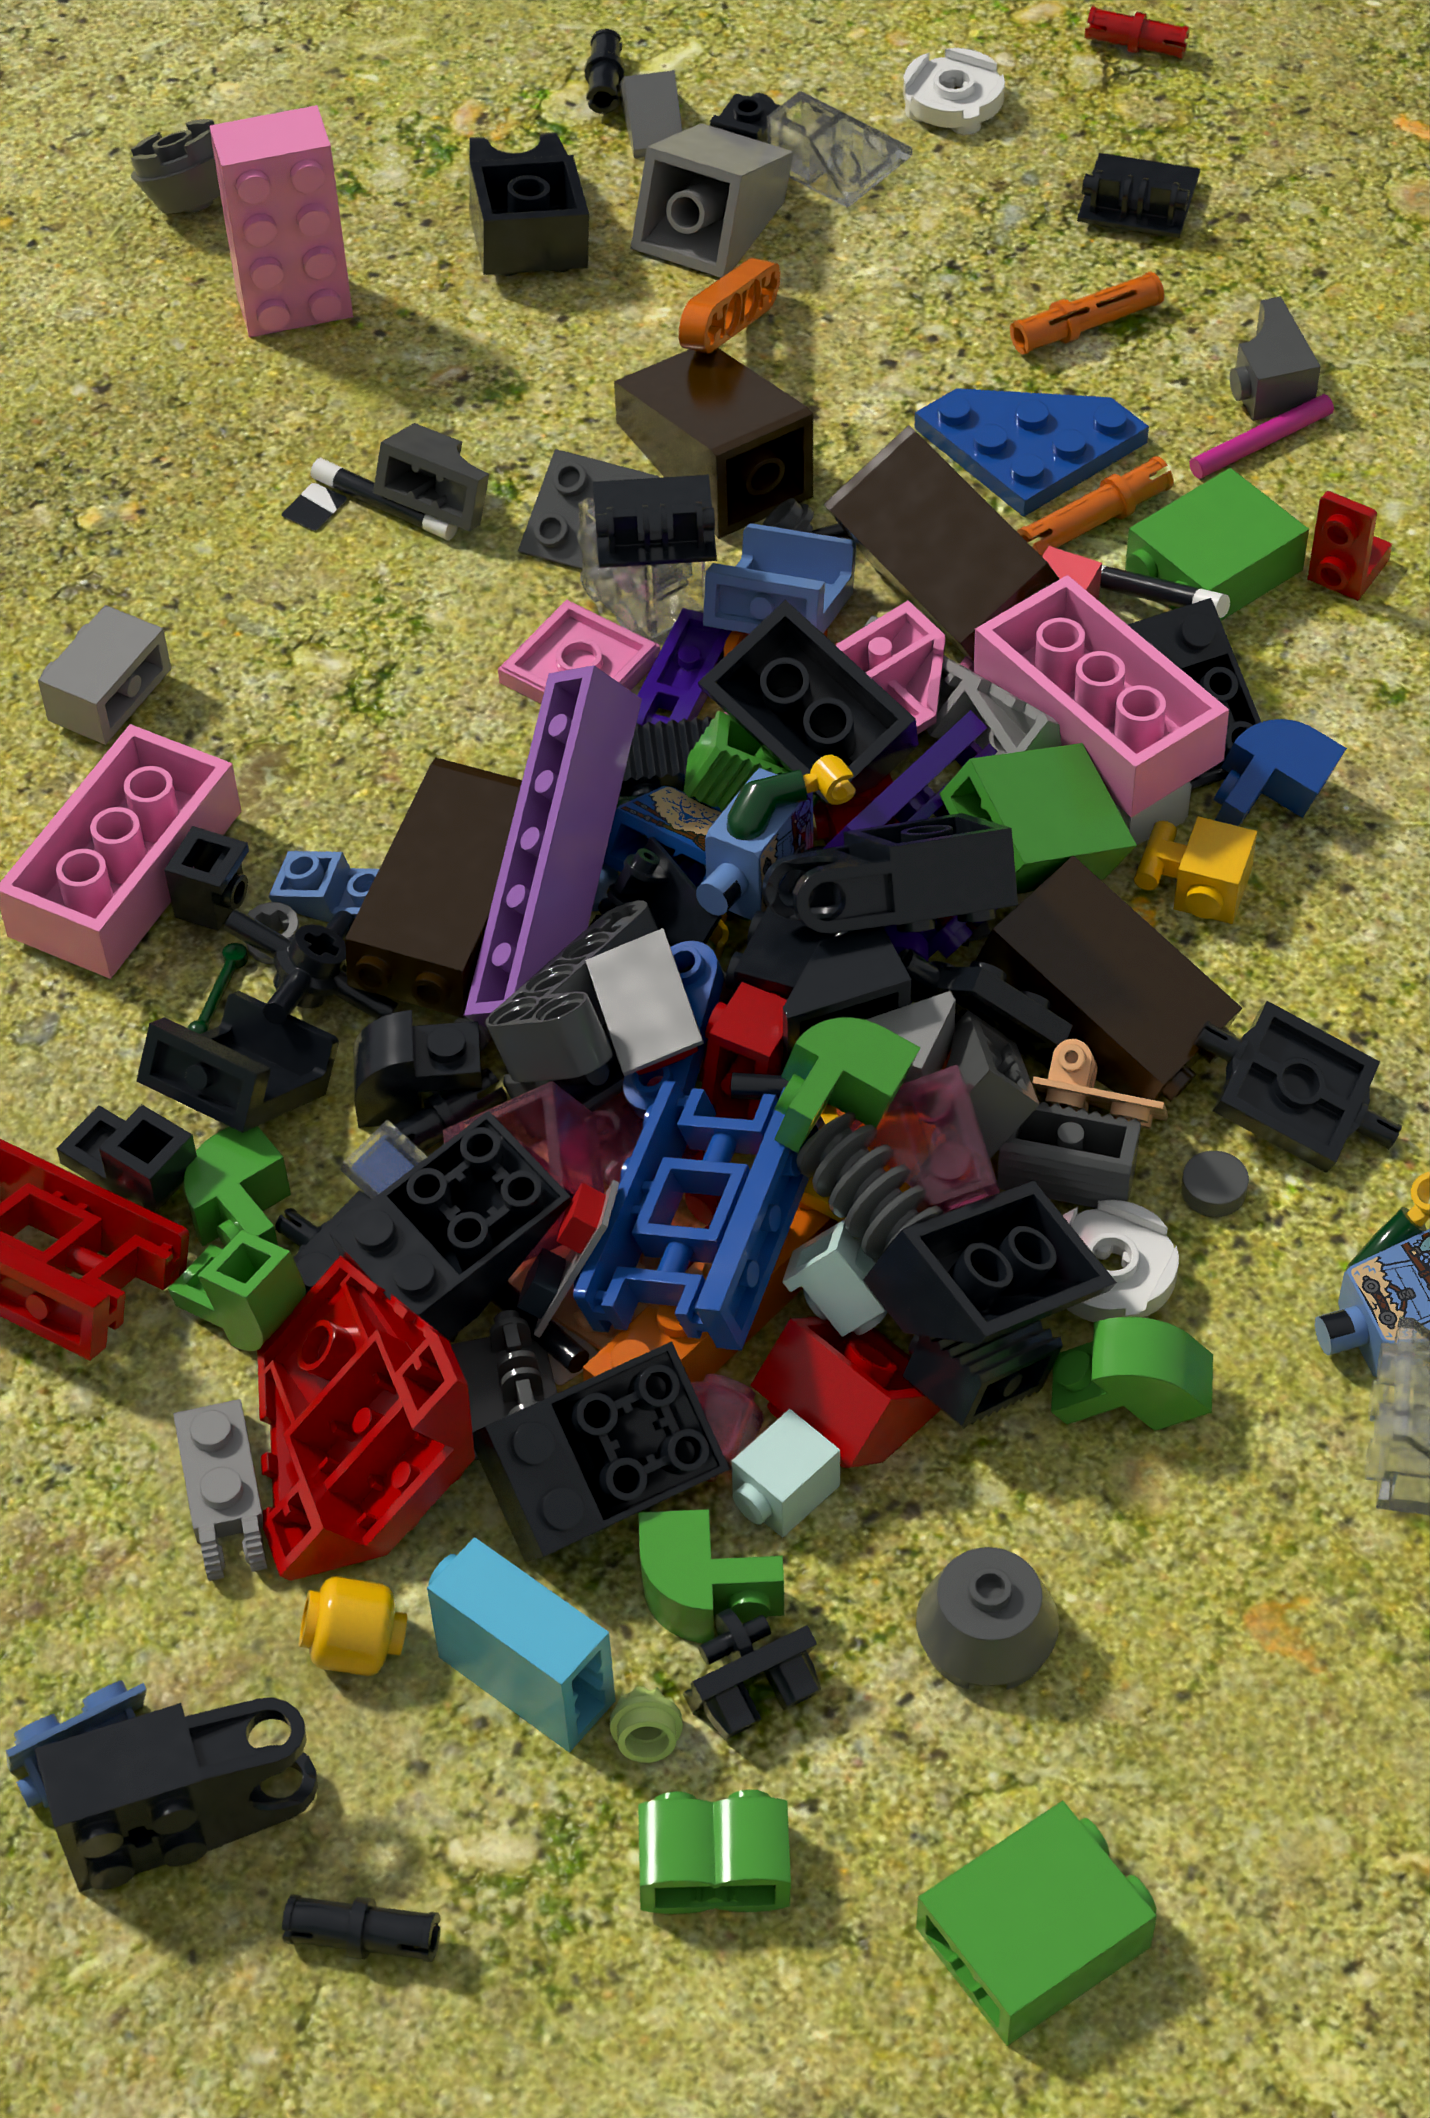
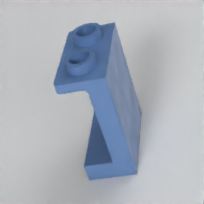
(778, 566)

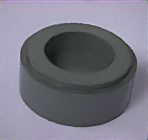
(1214, 1183)

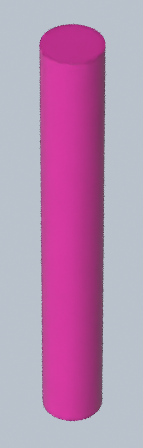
(1261, 436)

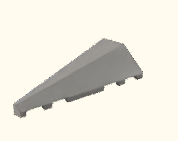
(1009, 720)

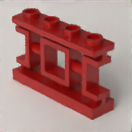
(84, 1219)

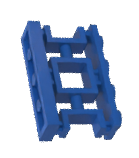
(741, 1239)

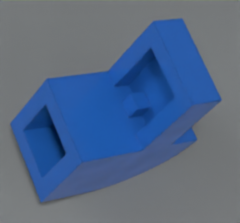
(1280, 761)

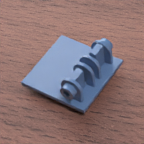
(100, 1709)

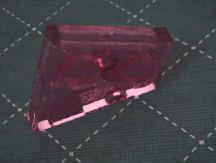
(938, 1140)

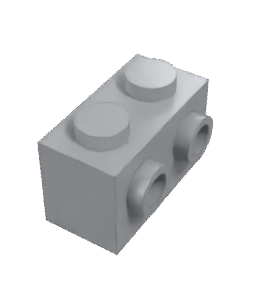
(104, 674)

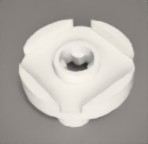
(932, 96)
(1146, 1253)

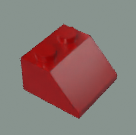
(844, 1388)

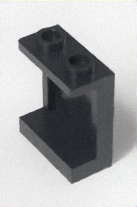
(243, 1067)

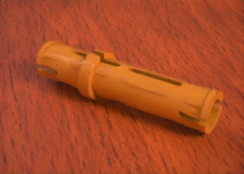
(1068, 319)
(1114, 498)

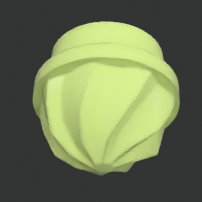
(646, 1725)

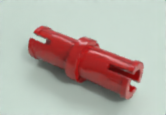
(1137, 32)

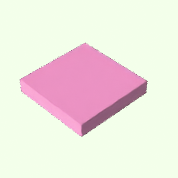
(577, 640)

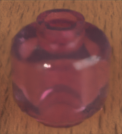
(731, 1414)

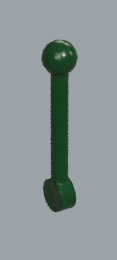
(234, 957)

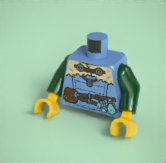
(761, 825)
(1383, 1283)

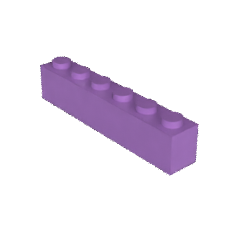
(556, 832)

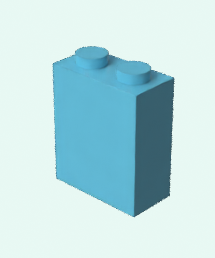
(521, 1643)

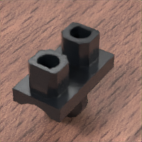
(724, 1690)

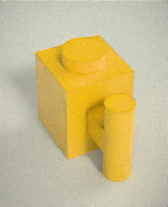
(1208, 869)

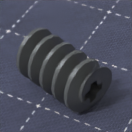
(860, 1185)

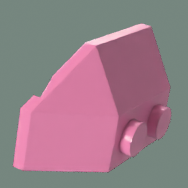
(904, 658)

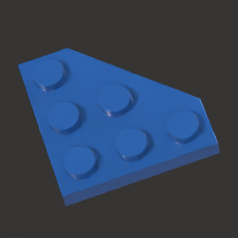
(1030, 443)

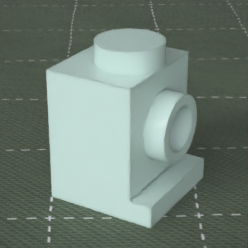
(832, 1280)

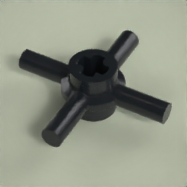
(307, 966)

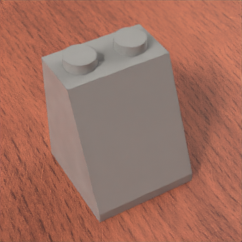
(708, 197)

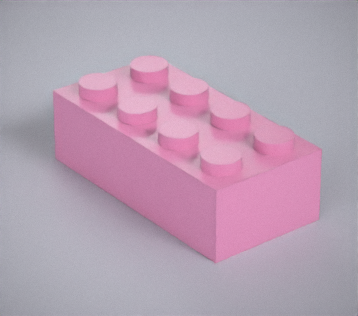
(282, 220)
(1106, 689)
(99, 864)

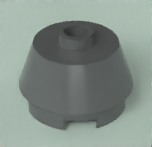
(178, 169)
(987, 1619)

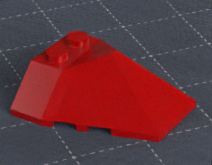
(360, 1422)

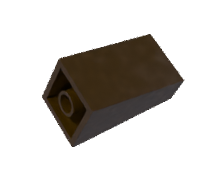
(723, 422)
(937, 539)
(434, 891)
(1111, 980)

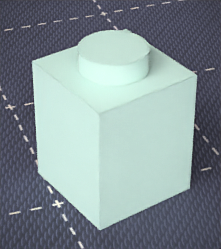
(785, 1474)

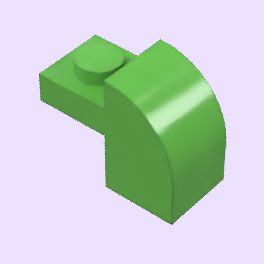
(842, 1065)
(233, 1185)
(241, 1288)
(1136, 1365)
(689, 1587)

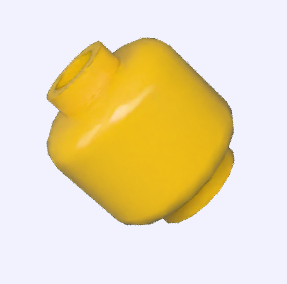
(352, 1626)

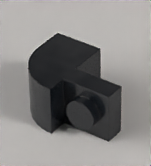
(402, 1060)
(133, 1157)

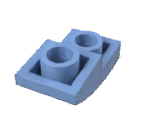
(321, 884)

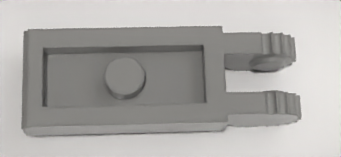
(220, 1482)

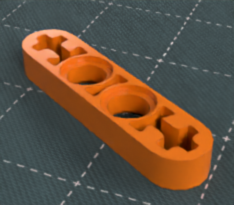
(729, 305)

